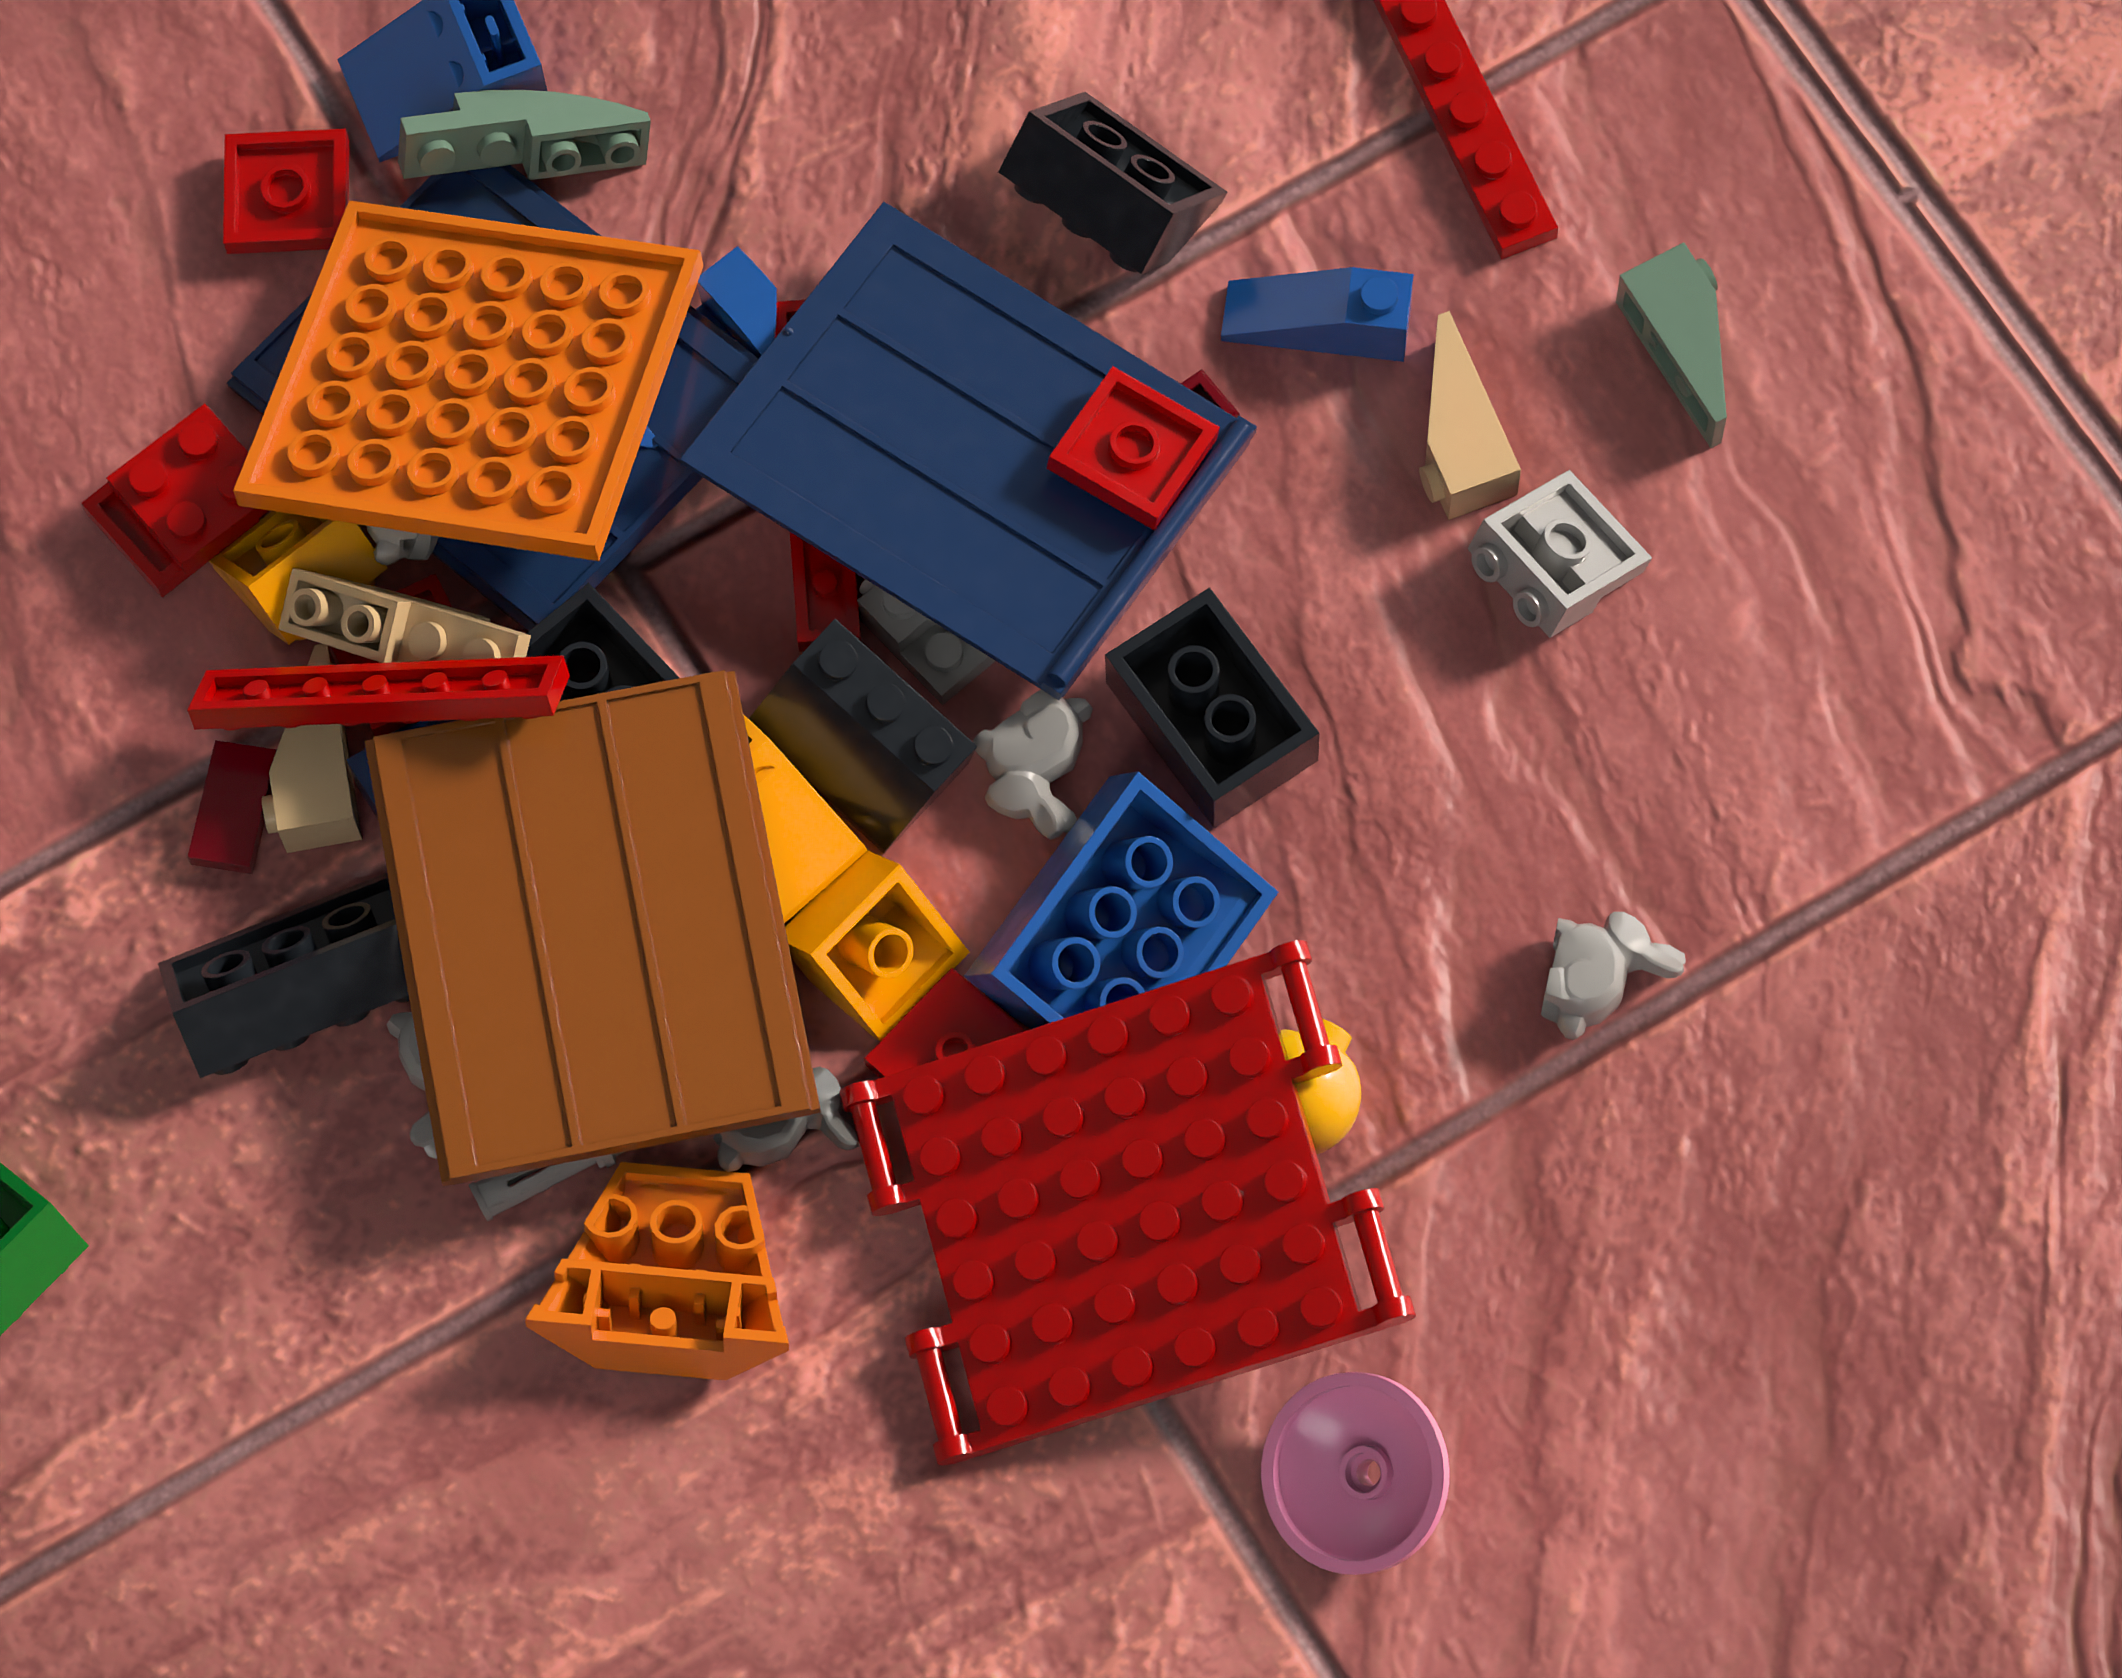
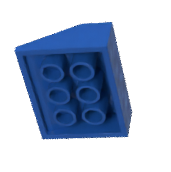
(1120, 909)

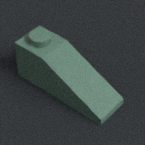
(1676, 318)

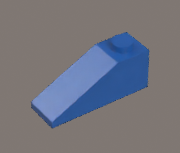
(1323, 312)

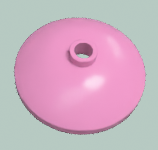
(1320, 1480)

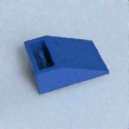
(431, 55)

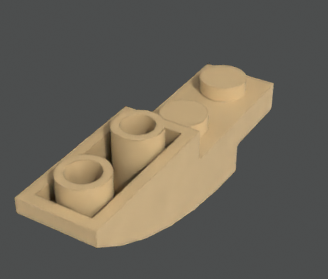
(390, 623)

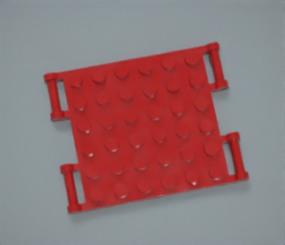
(1126, 1205)

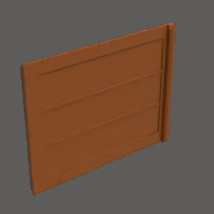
(590, 928)

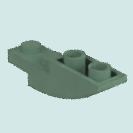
(541, 129)

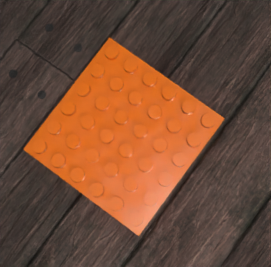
(471, 380)

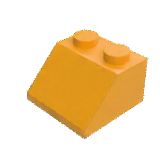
(263, 557)
(873, 943)

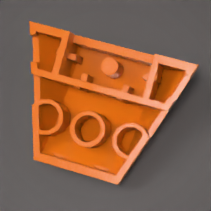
(667, 1278)

